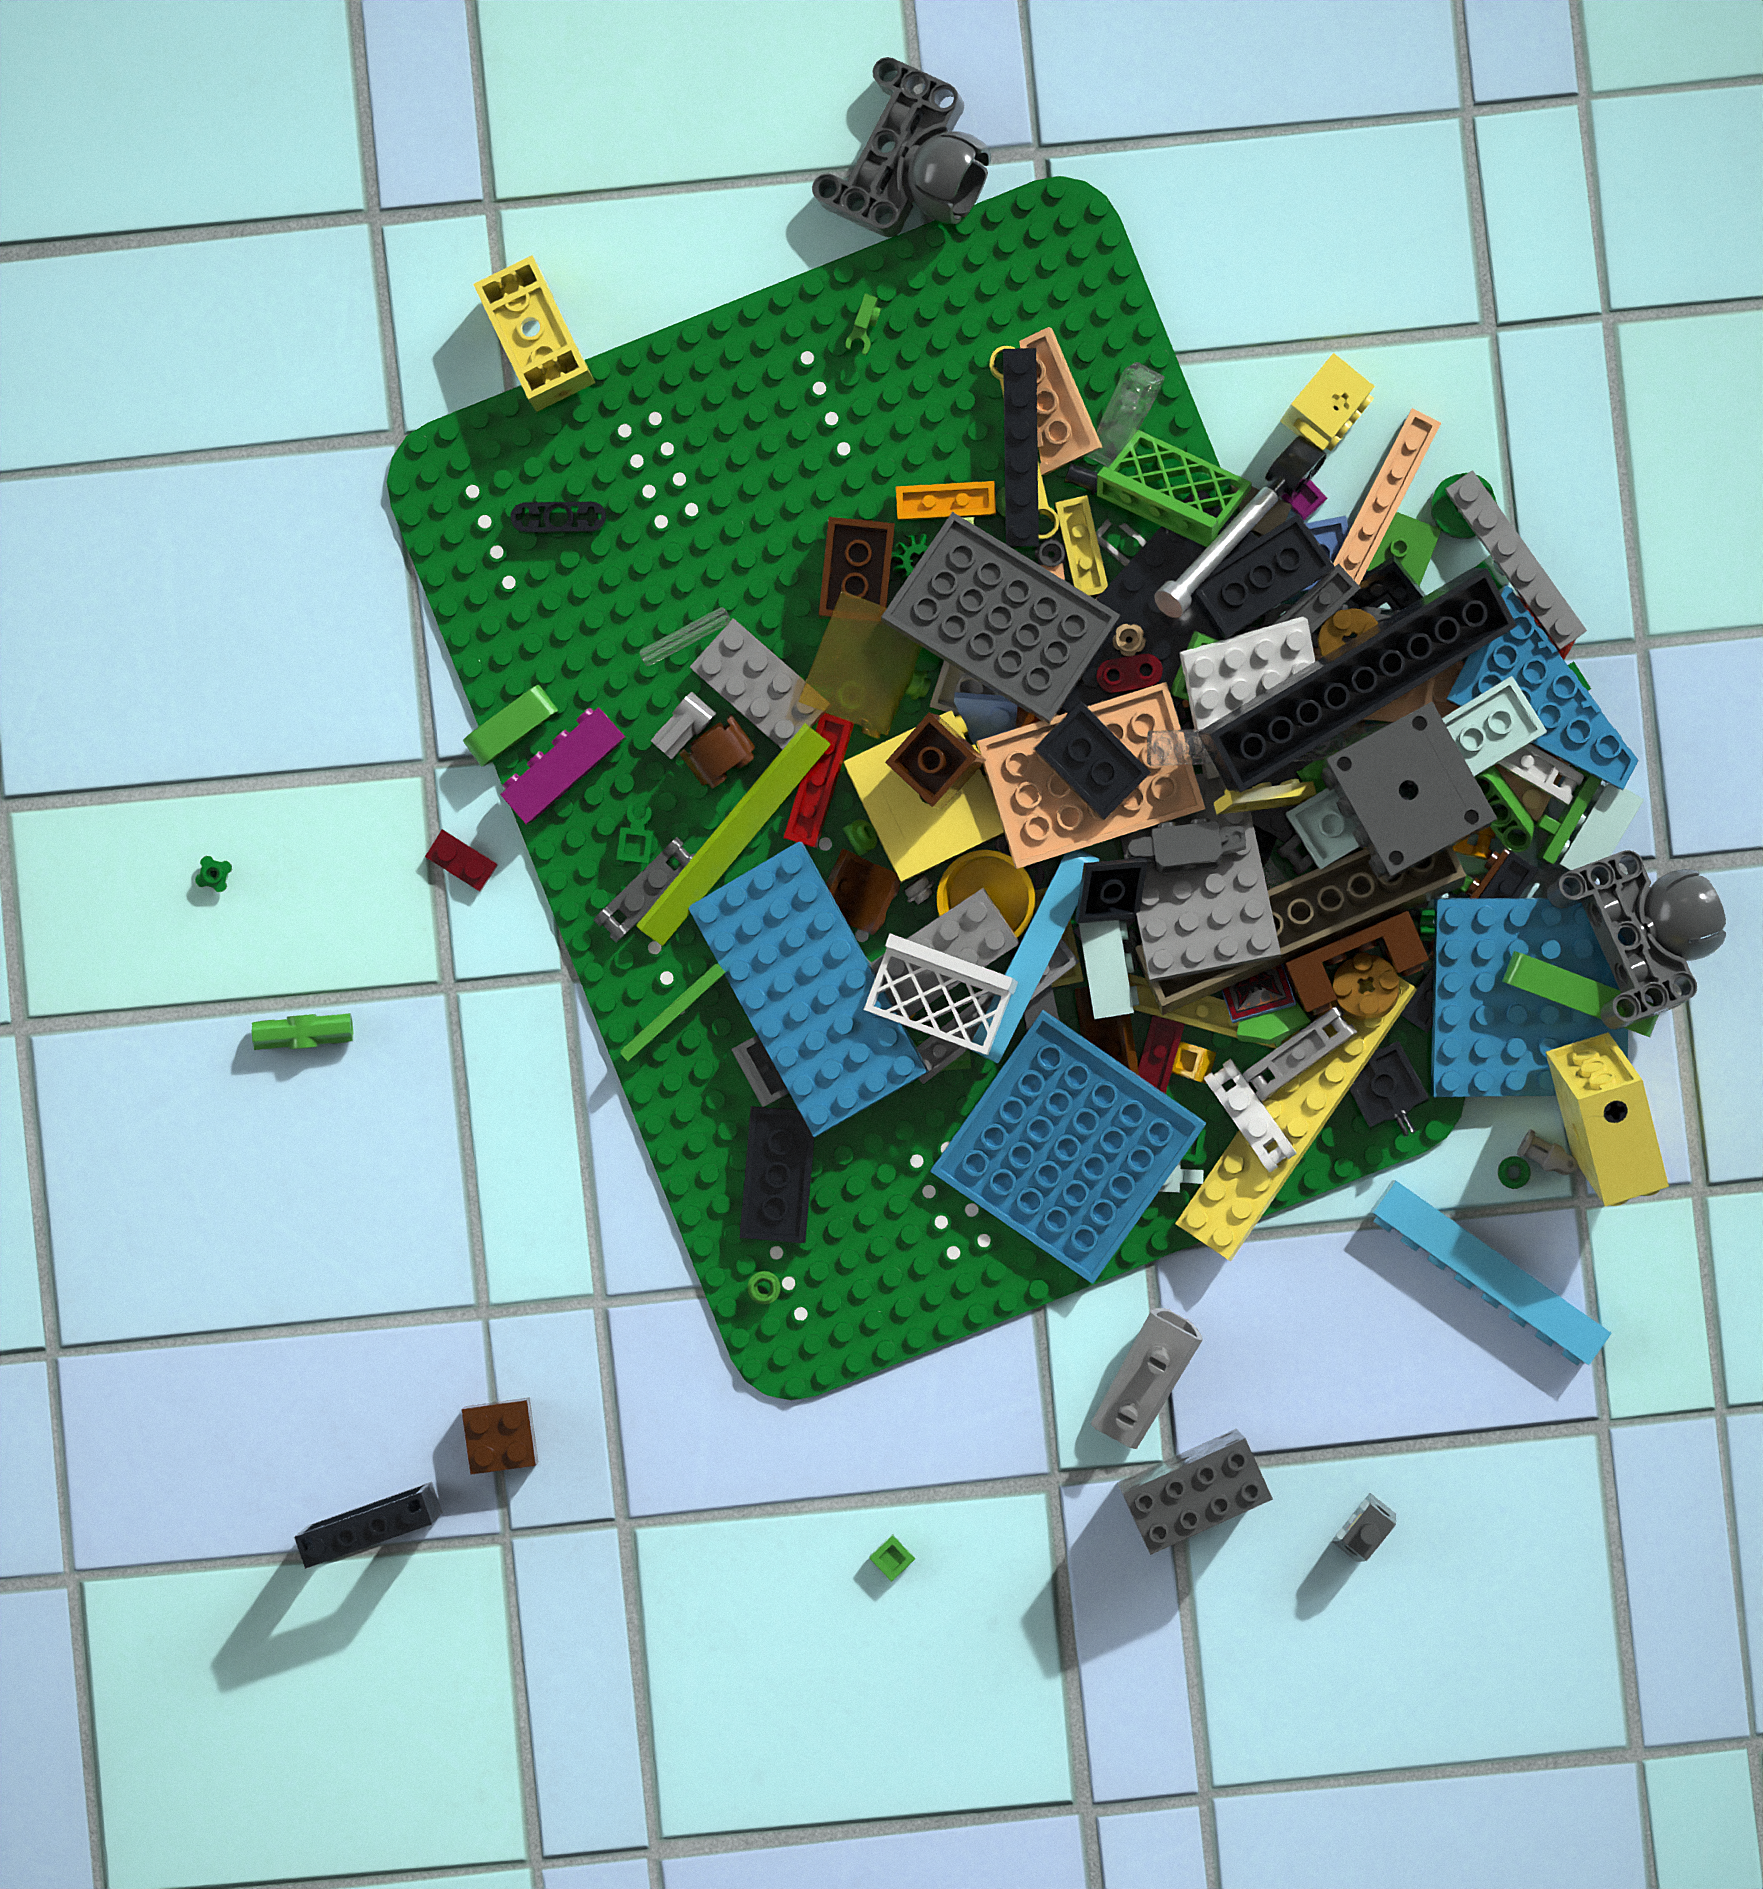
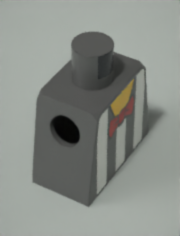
(1365, 1529)

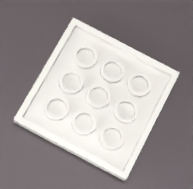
(1241, 668)

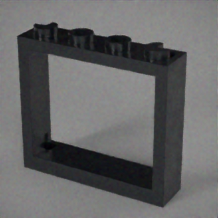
(368, 1525)

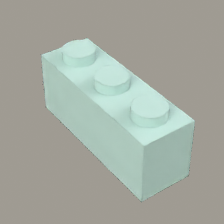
(1600, 827)
(1108, 968)

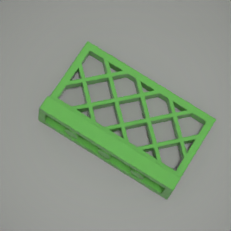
(1160, 504)

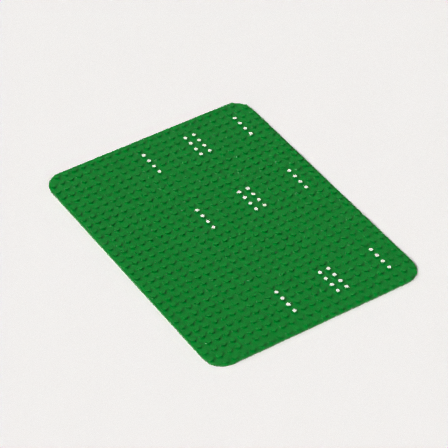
(718, 487)

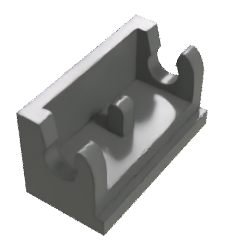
(760, 1071)

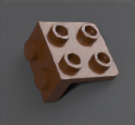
(862, 890)

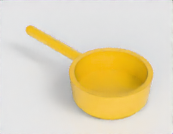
(995, 872)

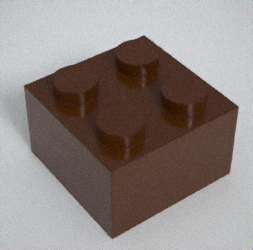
(935, 761)
(500, 1435)

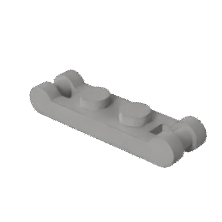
(1299, 1053)

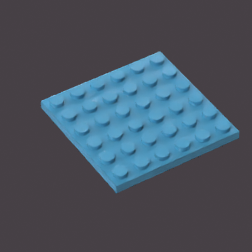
(1492, 1033)
(1068, 1146)

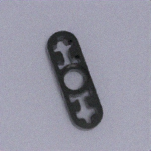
(583, 509)

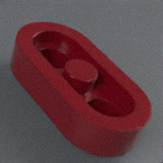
(1130, 676)

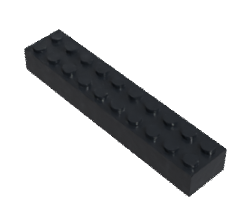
(1357, 679)

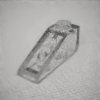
(1126, 411)

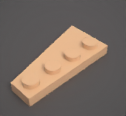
(1062, 419)

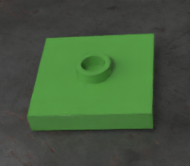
(1410, 543)

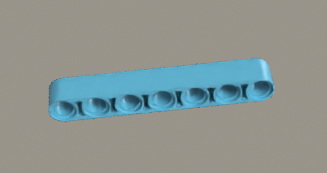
(1037, 948)

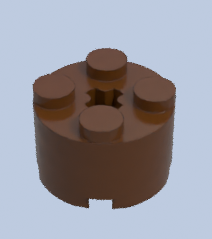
(718, 752)

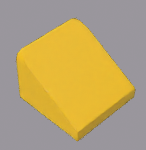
(1193, 1062)

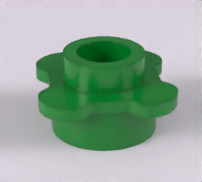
(205, 878)

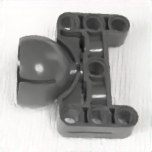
(924, 167)
(1659, 926)

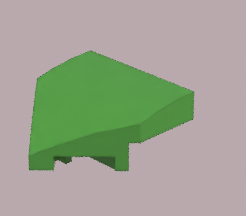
(1273, 1026)

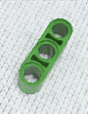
(510, 725)
(1514, 817)

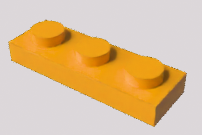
(942, 499)

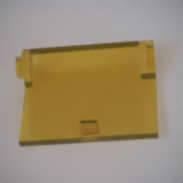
(860, 667)

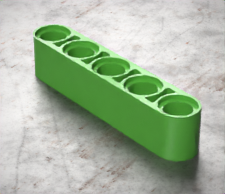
(1567, 988)

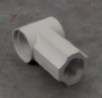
(687, 720)

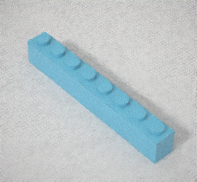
(1490, 1272)

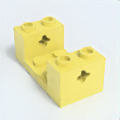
(546, 363)
(1329, 404)

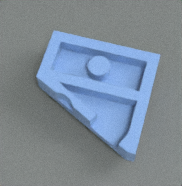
(985, 714)

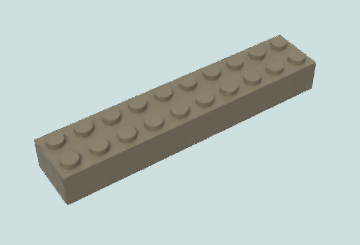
(1319, 911)

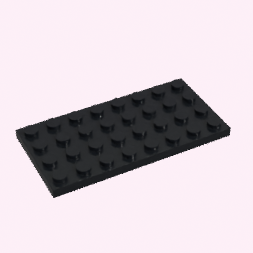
(1132, 596)

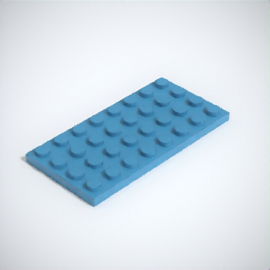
(807, 989)

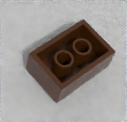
(856, 562)

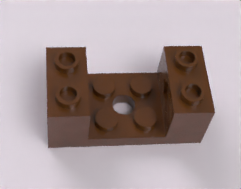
(1398, 944)

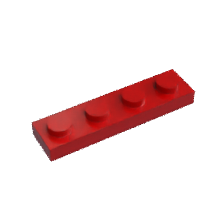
(819, 783)

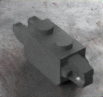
(1188, 846)

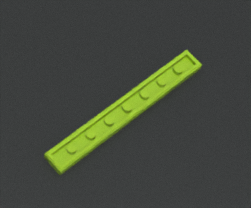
(733, 834)

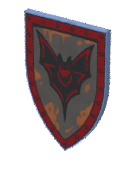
(1259, 995)

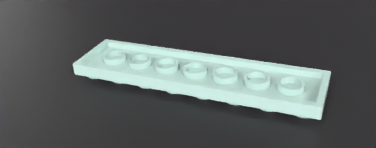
(1485, 734)

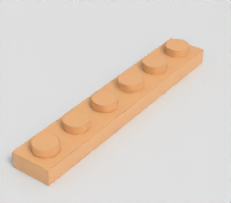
(1386, 494)

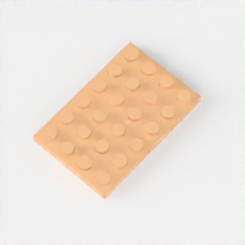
(1044, 813)

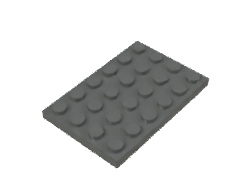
(1000, 618)

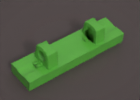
(1560, 830)

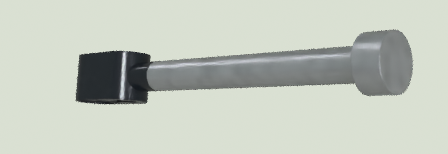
(1286, 475)

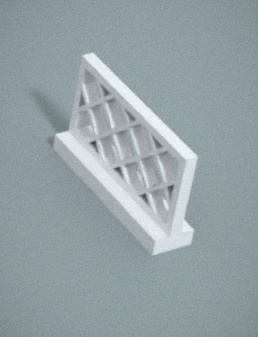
(950, 967)

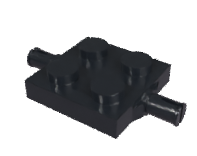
(1388, 1089)

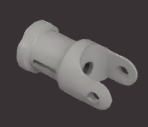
(1548, 1155)

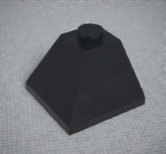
(1111, 890)

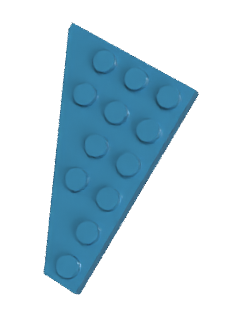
(1568, 712)

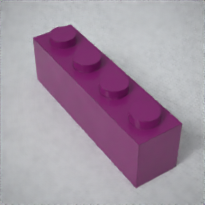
(563, 765)

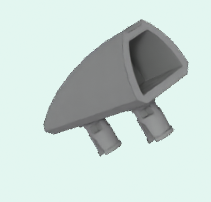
(1147, 1376)

